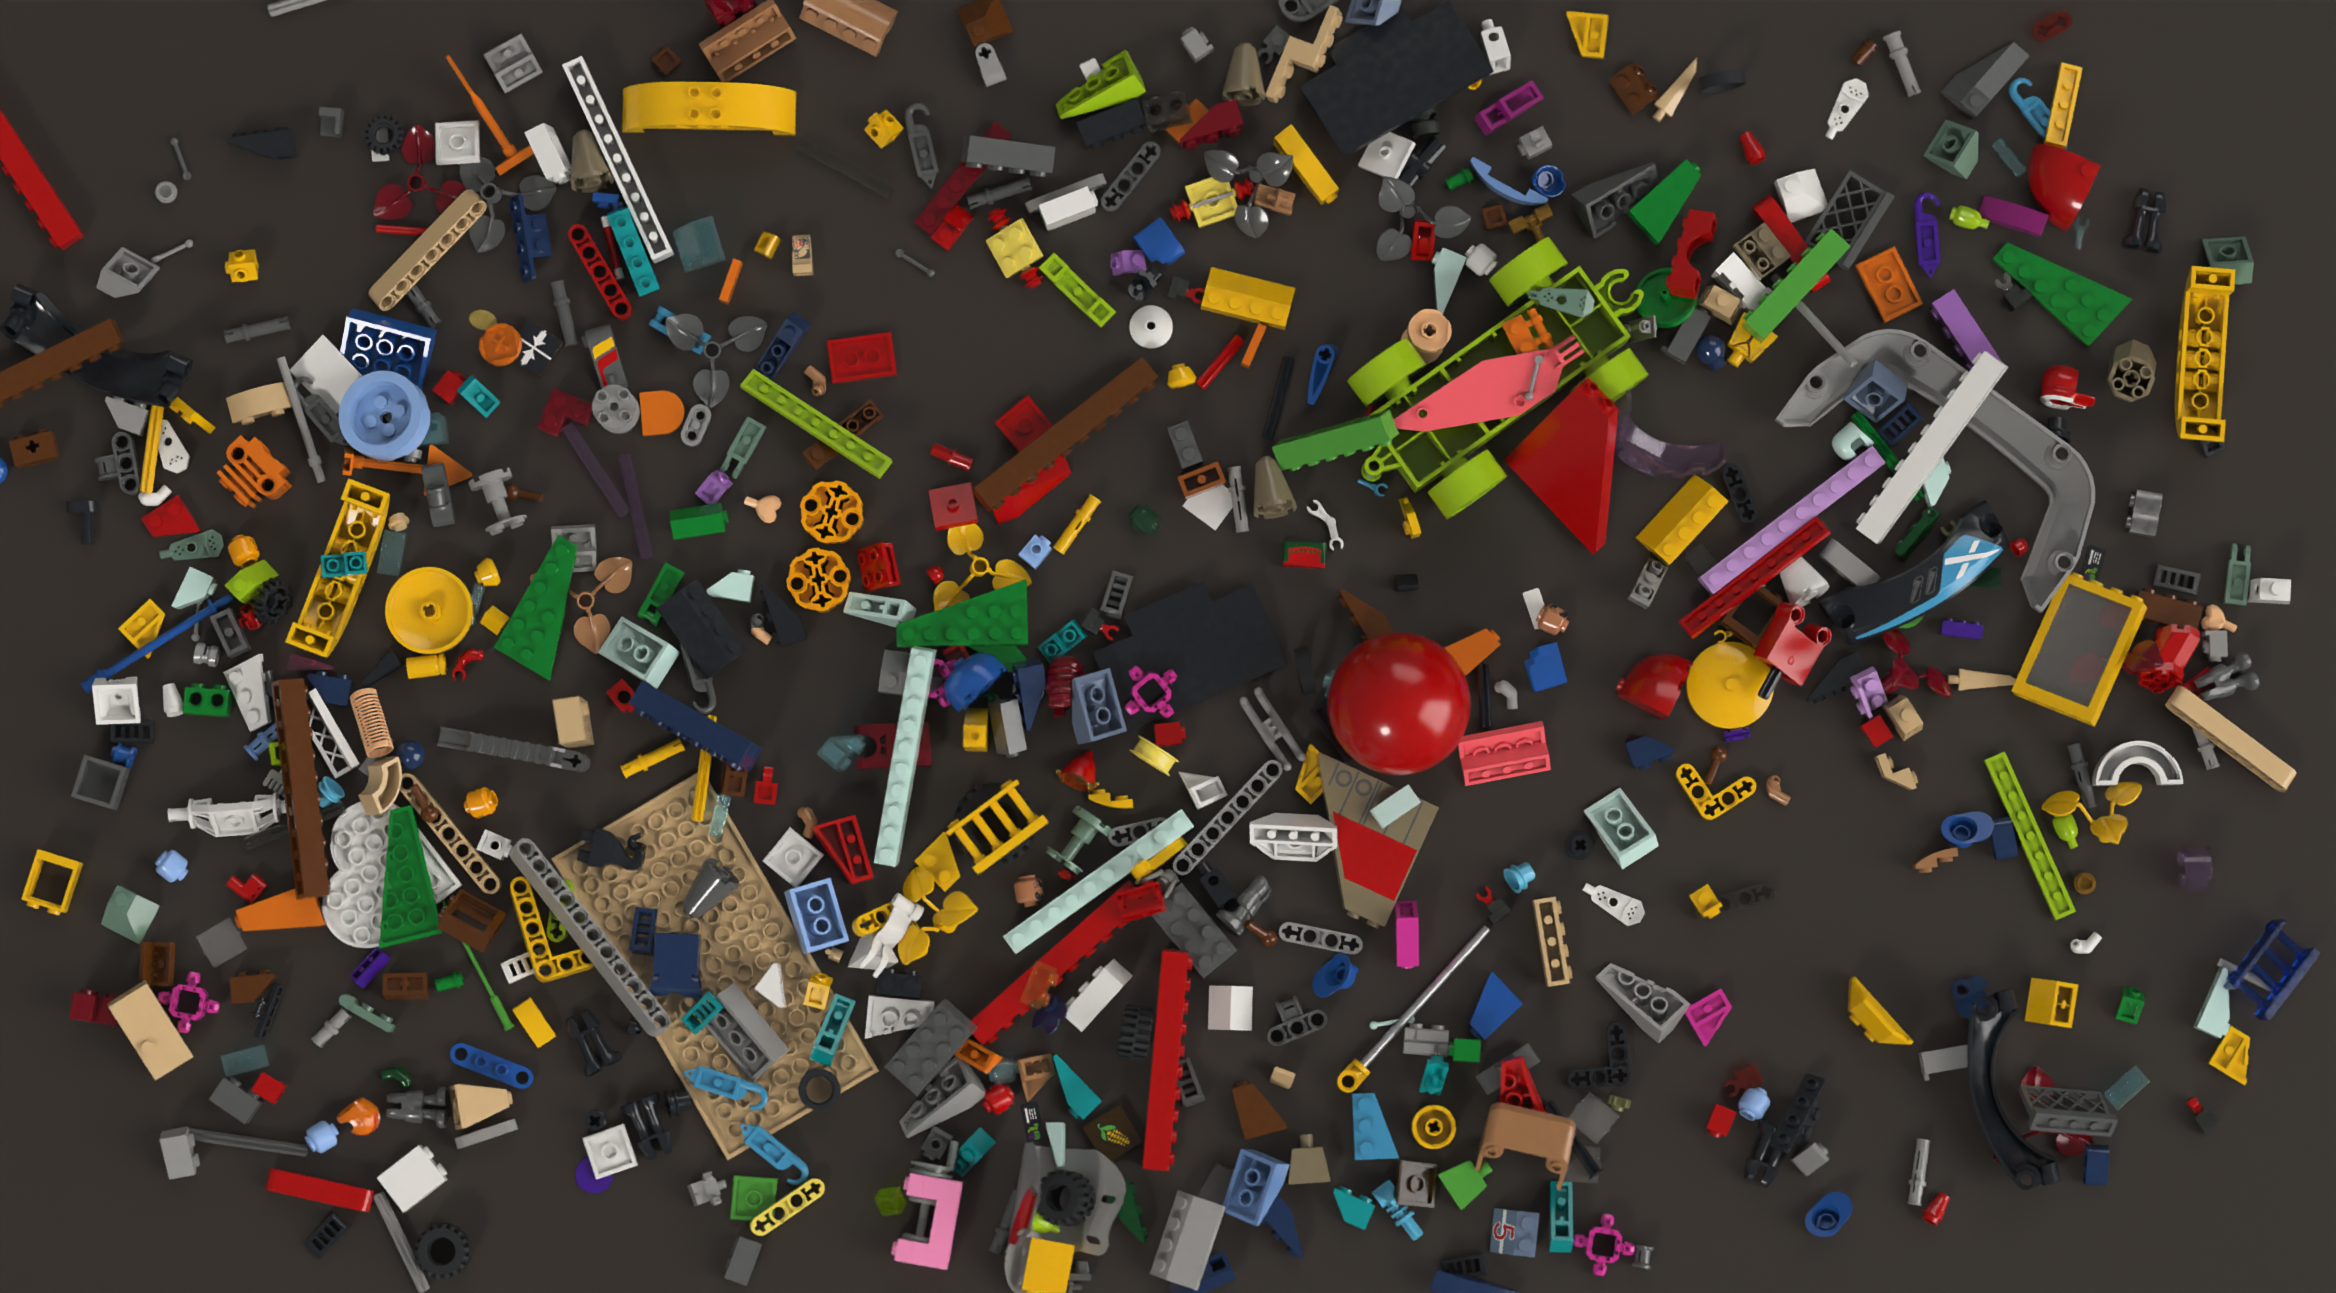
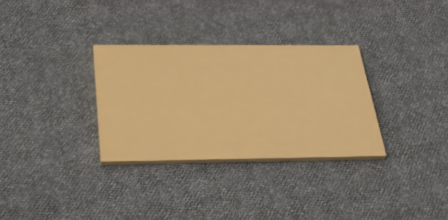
(737, 946)

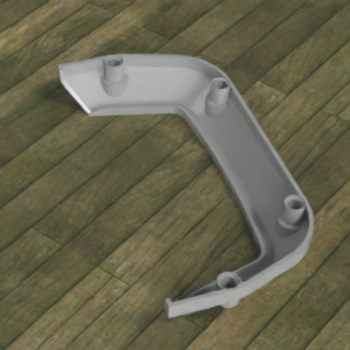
(1996, 420)

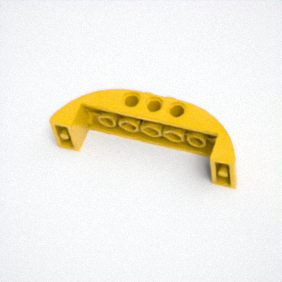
(708, 107)
(2202, 354)
(334, 598)

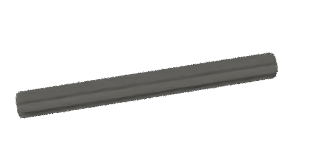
(249, 1142)

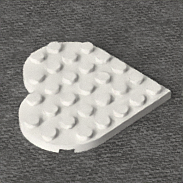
(357, 888)

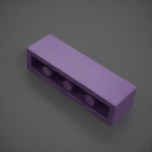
(1960, 327)

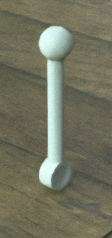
(1373, 1025)

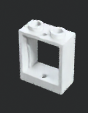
(549, 153)

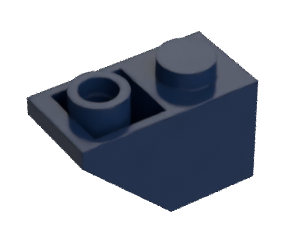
(332, 689)
(1645, 750)

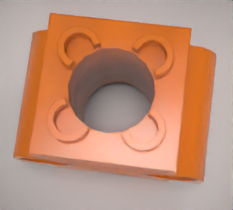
(253, 472)

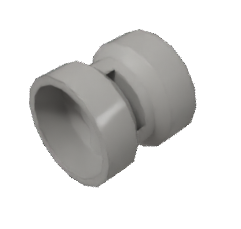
(206, 654)

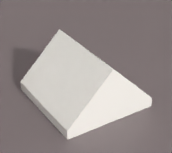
(772, 986)
(1230, 1008)

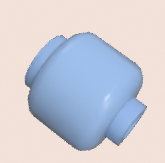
(171, 866)
(1754, 1103)
(321, 1136)

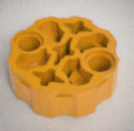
(810, 518)
(839, 589)

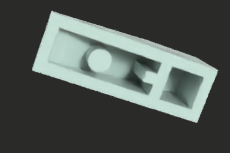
(1446, 273)
(879, 608)
(2215, 1010)

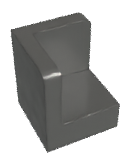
(331, 121)

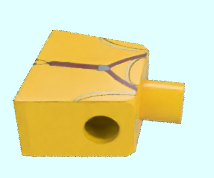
(1745, 345)

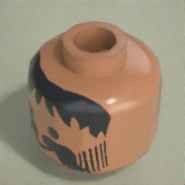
(1552, 619)
(1028, 890)

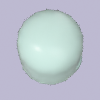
(1849, 440)

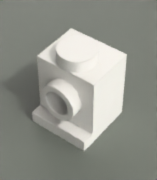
(486, 841)

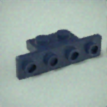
(531, 237)

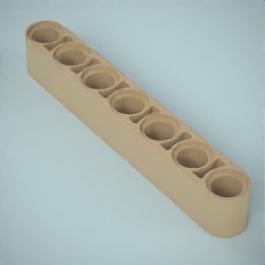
(427, 250)
(2230, 739)
(458, 840)

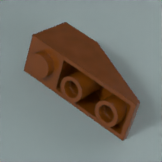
(1366, 617)

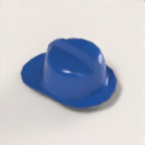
(1967, 828)
(1334, 975)
(1829, 1214)

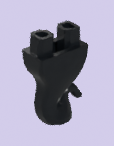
(608, 850)

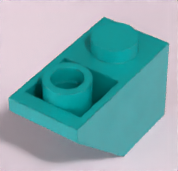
(972, 1151)
(1353, 1209)

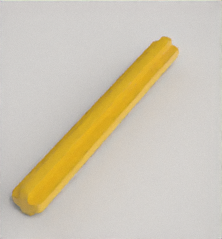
(151, 449)
(702, 782)

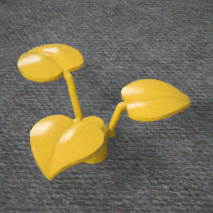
(969, 539)
(2106, 828)
(956, 910)

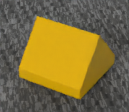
(767, 244)
(494, 620)

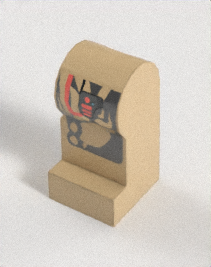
(802, 255)

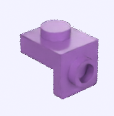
(1127, 261)

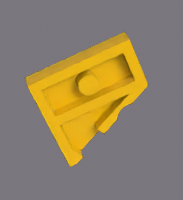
(1589, 32)
(191, 415)
(1410, 523)
(143, 625)
(1309, 780)
(940, 862)
(2232, 1055)

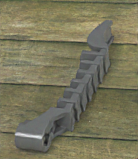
(512, 749)

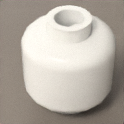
(1480, 259)

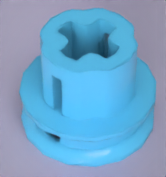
(329, 792)
(1519, 876)

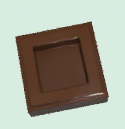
(666, 61)
(1494, 216)

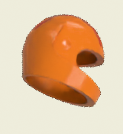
(362, 1115)

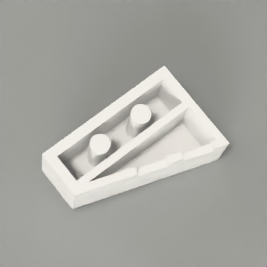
(1740, 282)
(1096, 994)

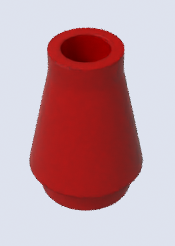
(1752, 148)
(1935, 1209)

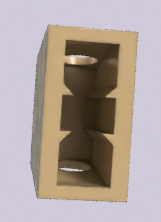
(1720, 303)
(1903, 716)

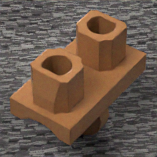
(1274, 199)

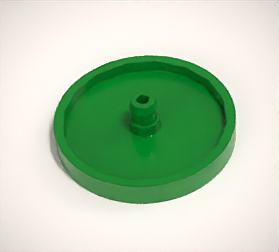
(1660, 303)

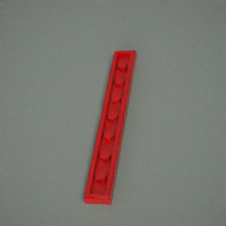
(1754, 577)

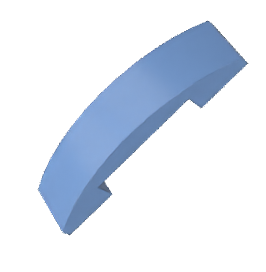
(1482, 170)

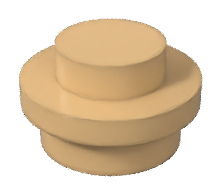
(398, 522)

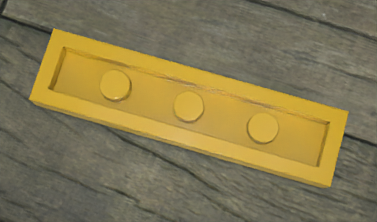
(2063, 105)

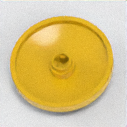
(429, 610)
(1726, 685)

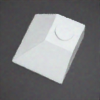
(1801, 195)

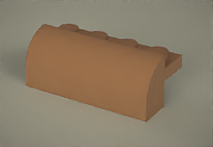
(853, 21)
(747, 41)

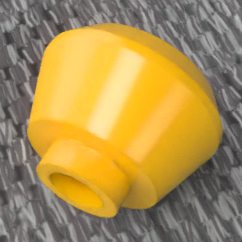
(1180, 376)
(487, 573)

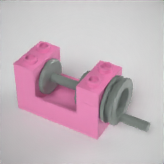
(930, 1189)

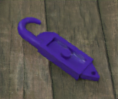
(1926, 235)

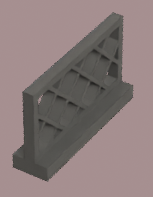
(1867, 225)
(2064, 1118)

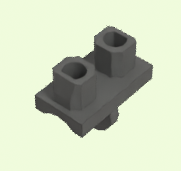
(1082, 1273)

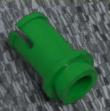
(1459, 179)
(449, 982)

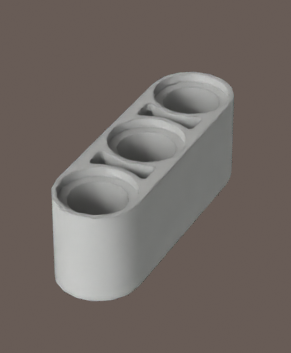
(1847, 564)

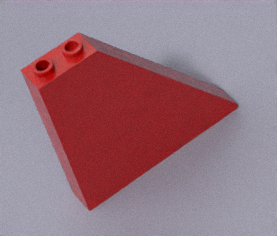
(1572, 460)

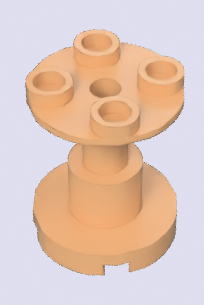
(1428, 333)

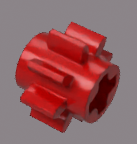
(247, 618)

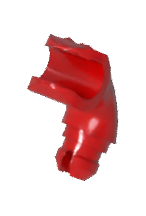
(468, 656)

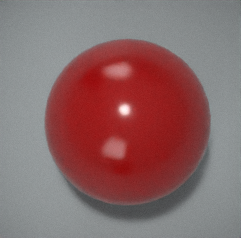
(1399, 703)

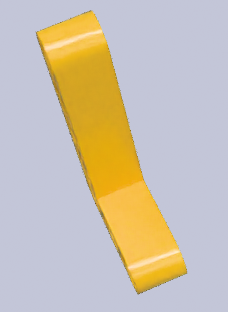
(540, 938)

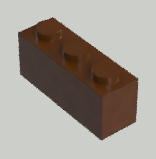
(2167, 610)

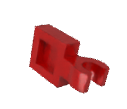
(766, 790)

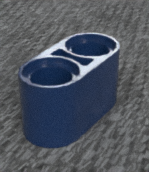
(2003, 839)
(2096, 1164)

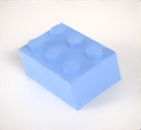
(816, 916)

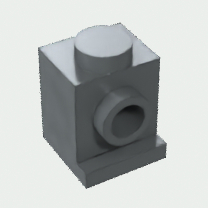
(944, 1140)

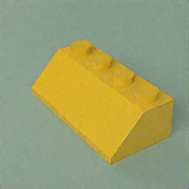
(1247, 298)
(1682, 519)

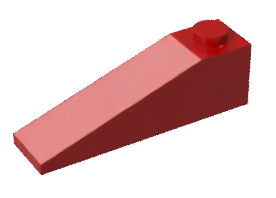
(1034, 492)
(1518, 1086)

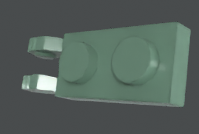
(744, 445)
(2237, 577)
(366, 1012)

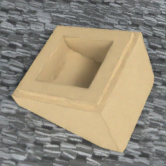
(1282, 1077)

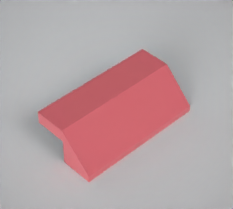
(1504, 753)

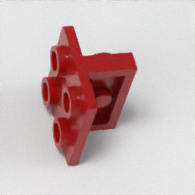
(878, 566)

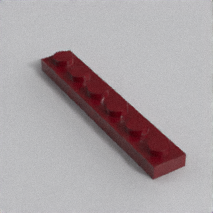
(955, 187)

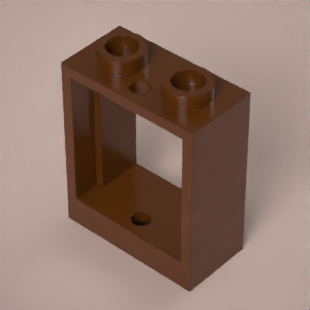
(1741, 631)
(476, 909)

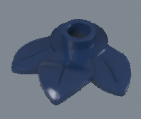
(1973, 990)
(1050, 1015)

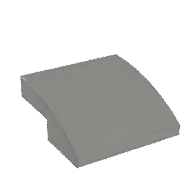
(513, 63)
(585, 538)

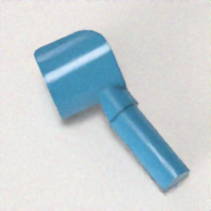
(1372, 486)

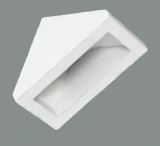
(1203, 789)
(862, 950)

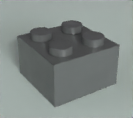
(100, 782)

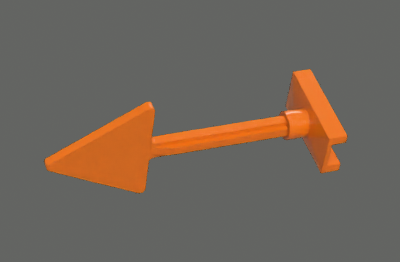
(513, 156)
(454, 471)

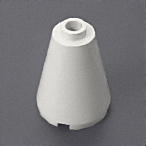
(1802, 582)

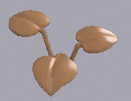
(594, 630)

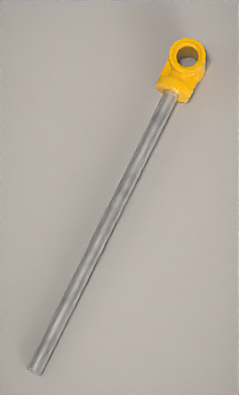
(1359, 1070)

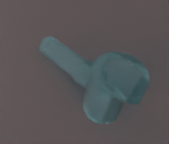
(2080, 230)

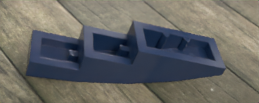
(1451, 1283)

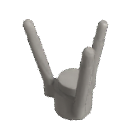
(1166, 879)

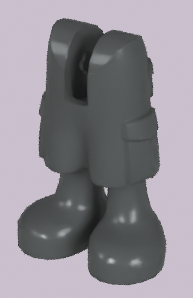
(2220, 678)
(1248, 904)
(412, 1106)

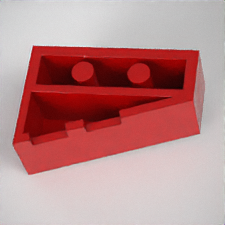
(846, 848)

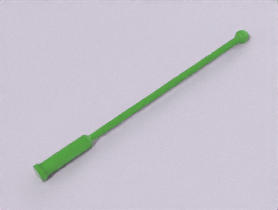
(494, 998)

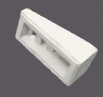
(508, 973)

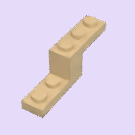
(1304, 54)

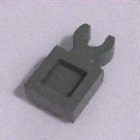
(1275, 43)

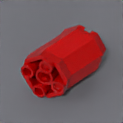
(2176, 651)

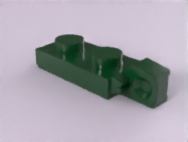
(1917, 533)

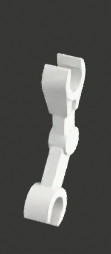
(1330, 521)

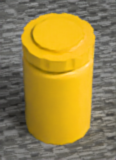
(426, 666)

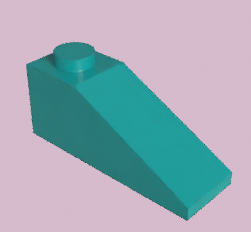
(832, 1030)
(1077, 1093)
(1561, 1218)

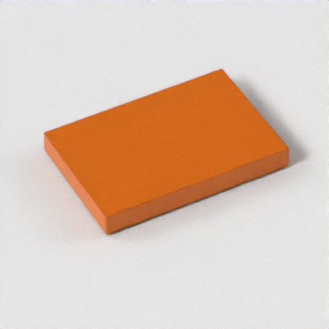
(1889, 284)

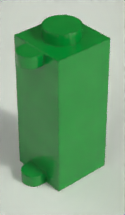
(698, 521)

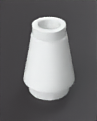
(172, 700)

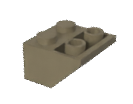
(1762, 251)

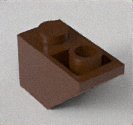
(249, 988)

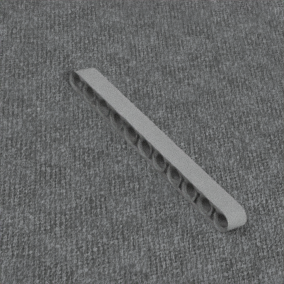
(579, 934)

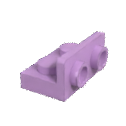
(1868, 690)

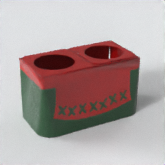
(1304, 554)

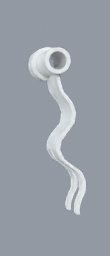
(893, 930)

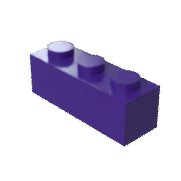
(1961, 629)
(370, 967)

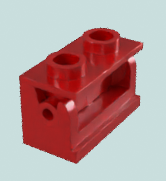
(1141, 901)

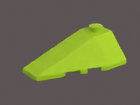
(1112, 86)

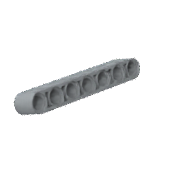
(1231, 807)

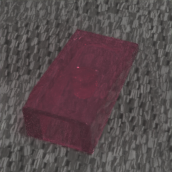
(301, 663)

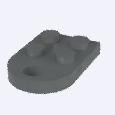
(1306, 9)

